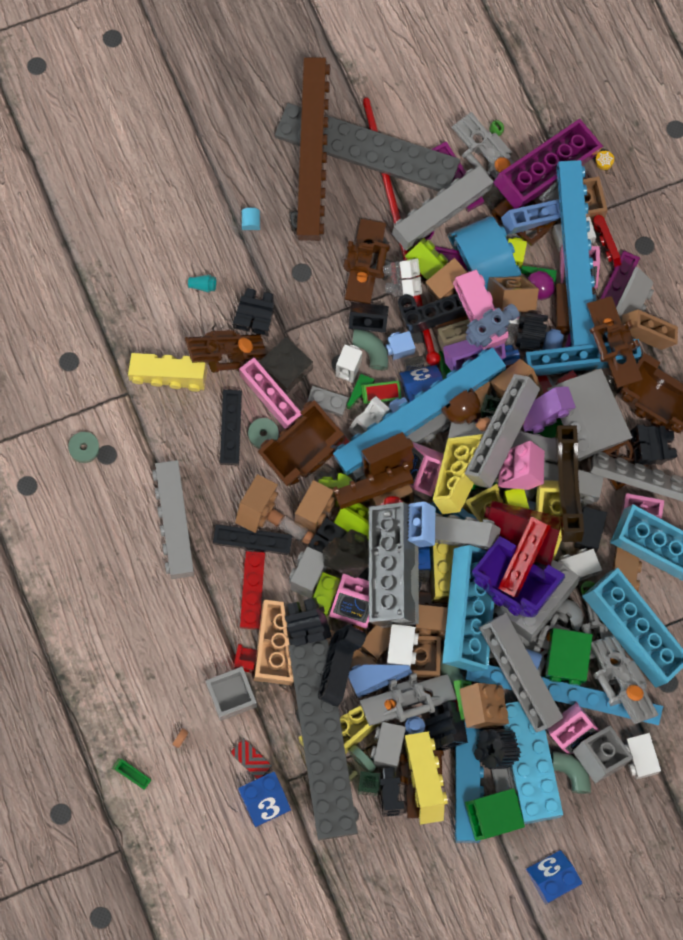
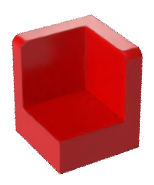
(246, 658)

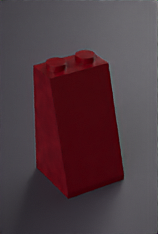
(514, 521)

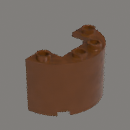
(656, 396)
(303, 446)

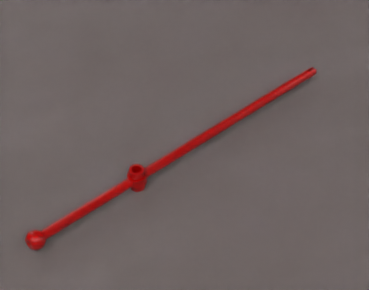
(432, 357)

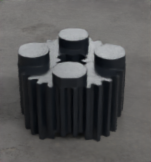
(532, 332)
(497, 748)

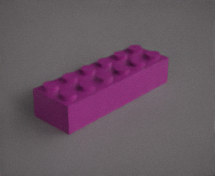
(538, 169)

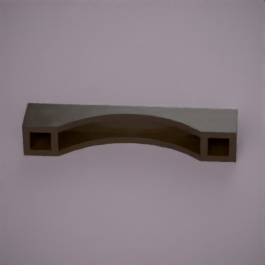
(568, 483)

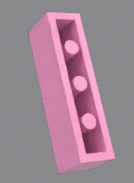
(476, 301)
(269, 393)

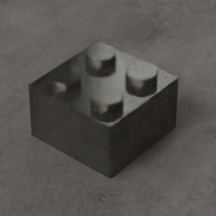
(286, 365)

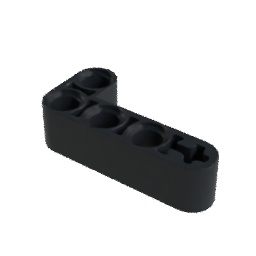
(421, 313)
(338, 663)

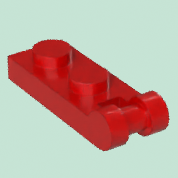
(606, 240)

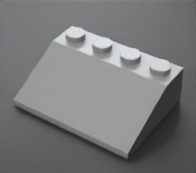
(596, 414)
(530, 627)

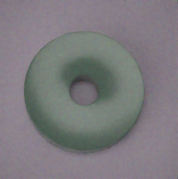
(260, 425)
(80, 439)
(361, 758)

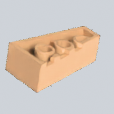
(273, 653)

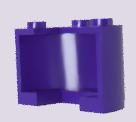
(536, 589)

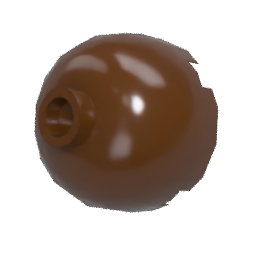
(463, 408)

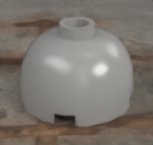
(569, 615)

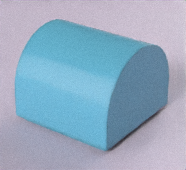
(250, 219)

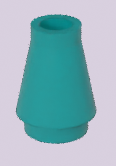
(203, 283)

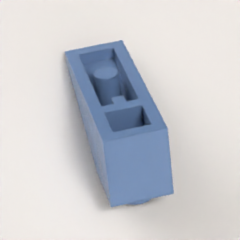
(531, 216)
(370, 678)

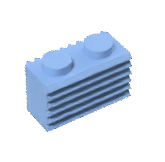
(421, 524)

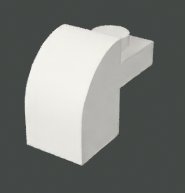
(373, 413)

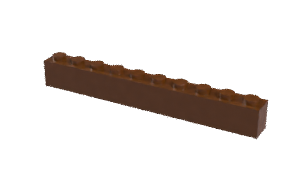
(312, 149)

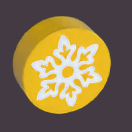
(604, 160)

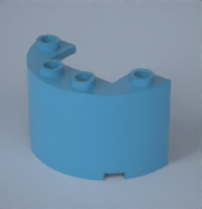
(485, 248)

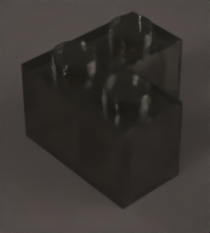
(347, 554)

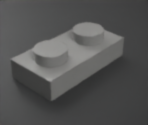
(329, 401)

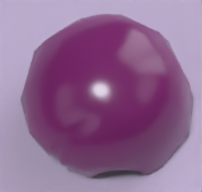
(544, 283)

